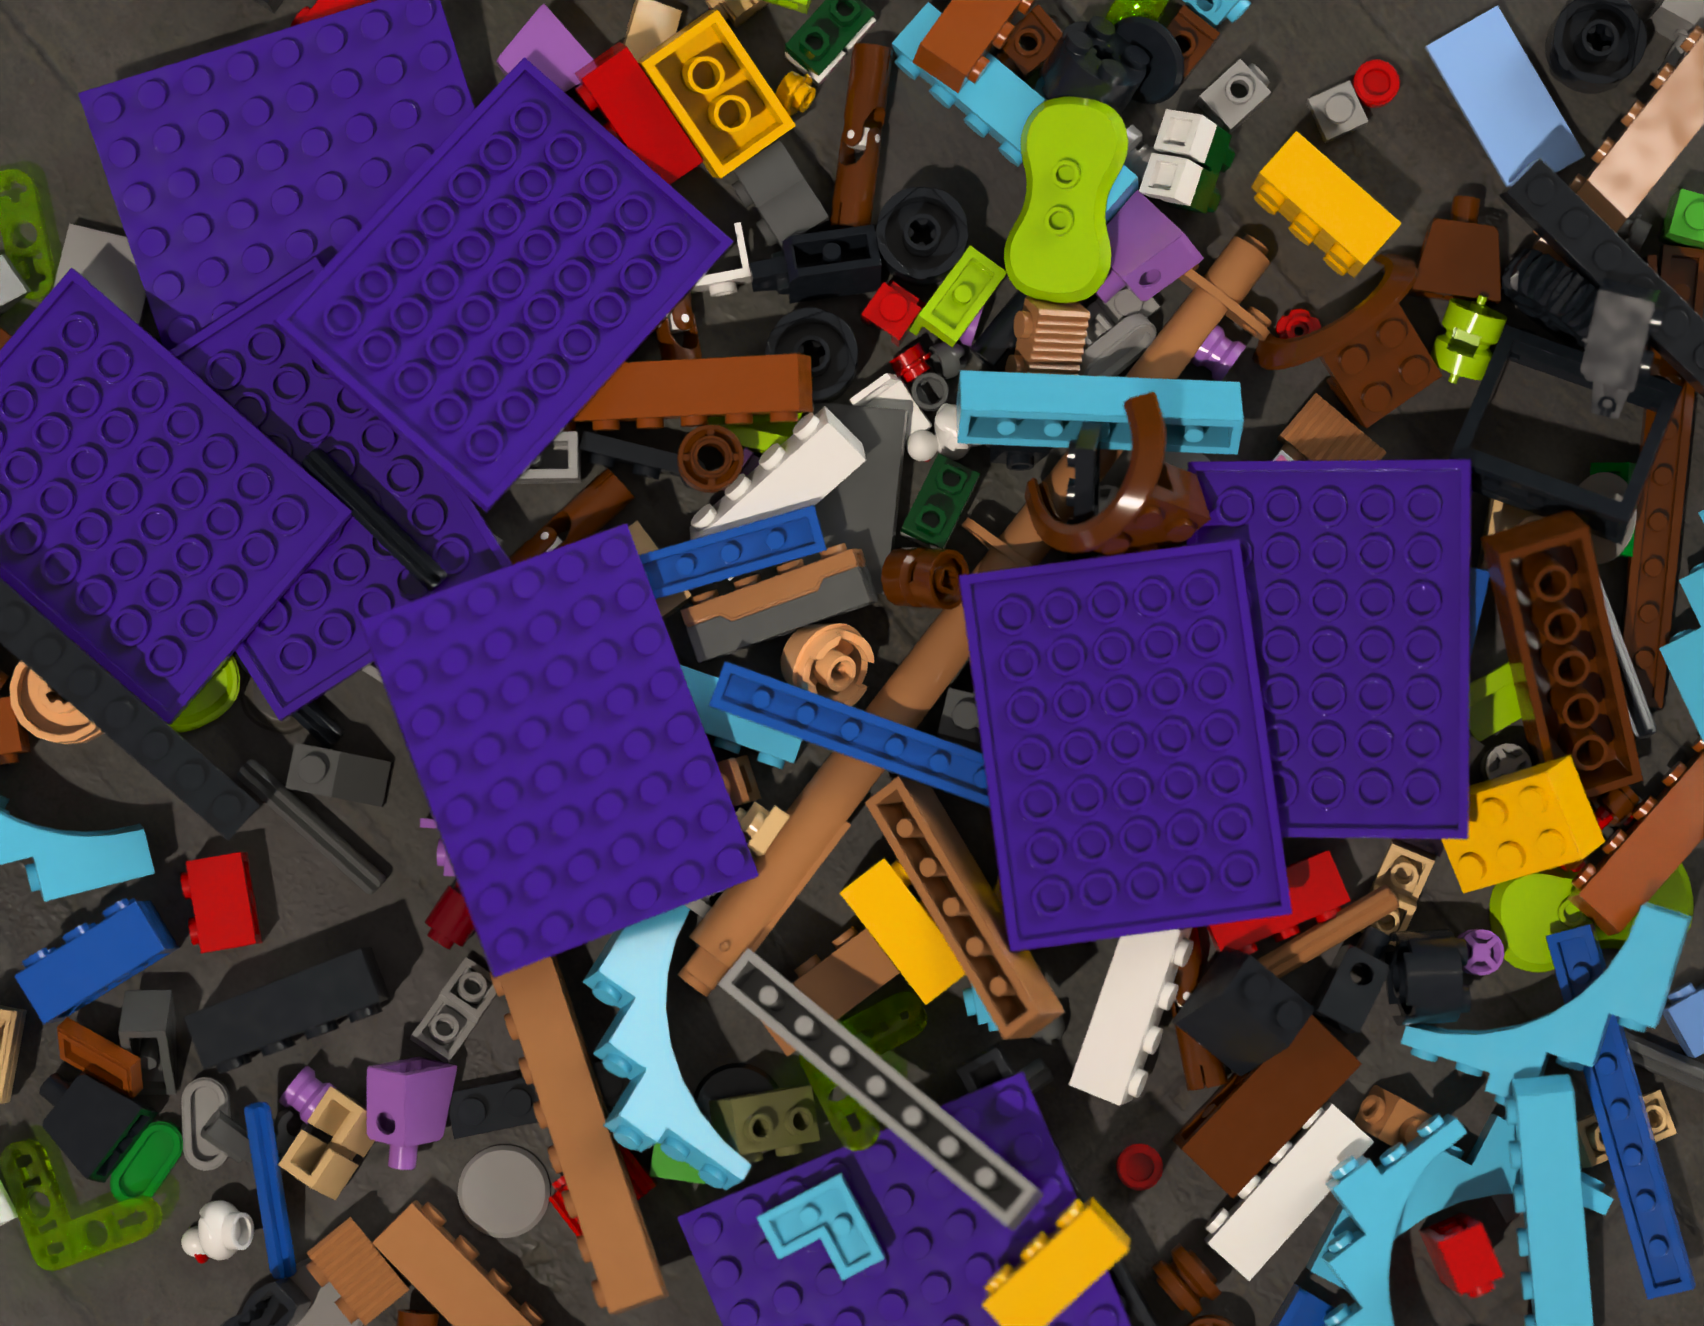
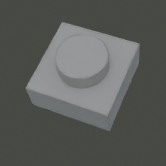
(1337, 111)

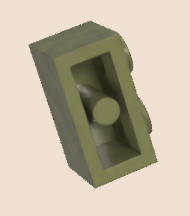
(767, 1121)

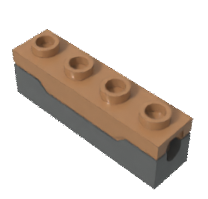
(778, 604)

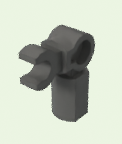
(233, 1138)

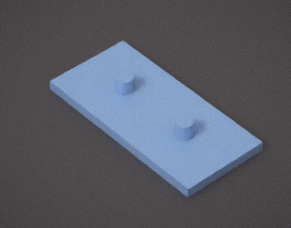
(1503, 96)

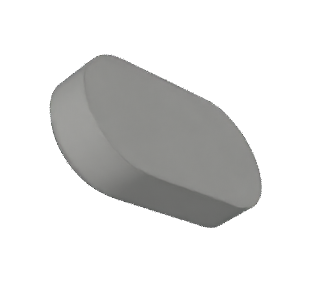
(1118, 347)
(198, 1104)

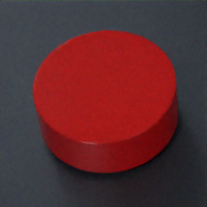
(1376, 83)
(1139, 1166)

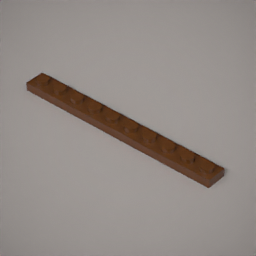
(1660, 507)

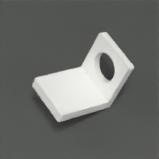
(725, 282)
(892, 393)

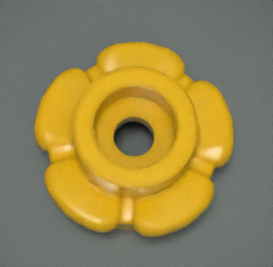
(795, 92)

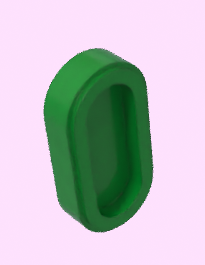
(148, 1162)

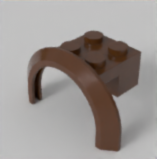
(1368, 352)
(1152, 509)

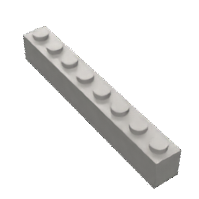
(881, 1089)

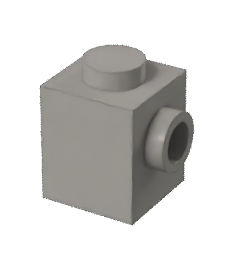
(1235, 96)

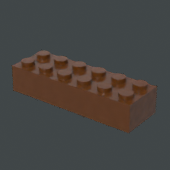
(1562, 649)

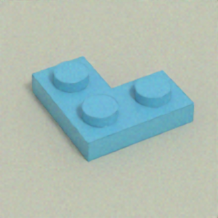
(827, 1214)

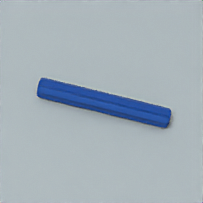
(270, 1190)

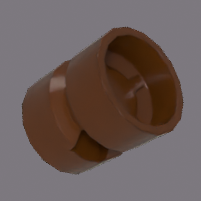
(923, 577)

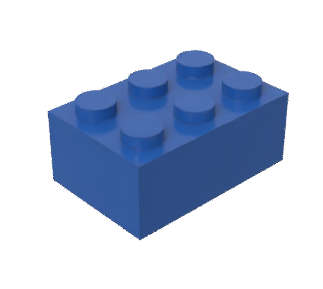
(95, 959)

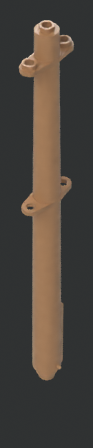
(821, 811)

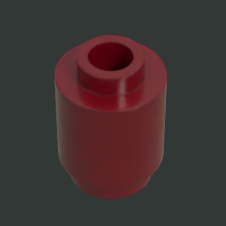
(450, 919)

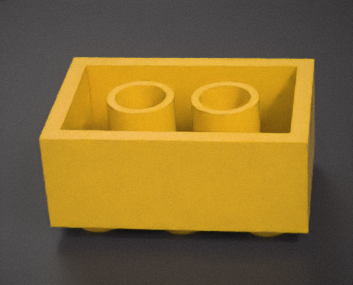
(716, 93)
(1324, 206)
(1524, 825)
(904, 929)
(1056, 1266)

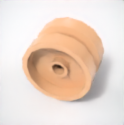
(45, 712)

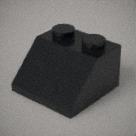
(1242, 1012)

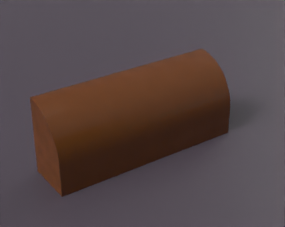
(1265, 1107)

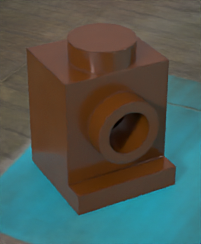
(1197, 33)
(1046, 34)

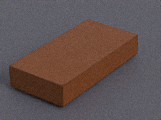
(100, 1058)

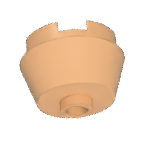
(828, 661)

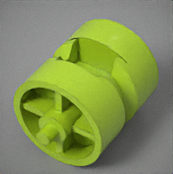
(1467, 339)

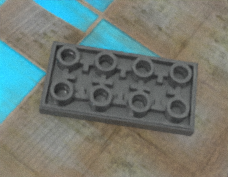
(866, 503)

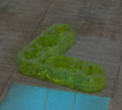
(26, 211)
(882, 1042)
(69, 1232)

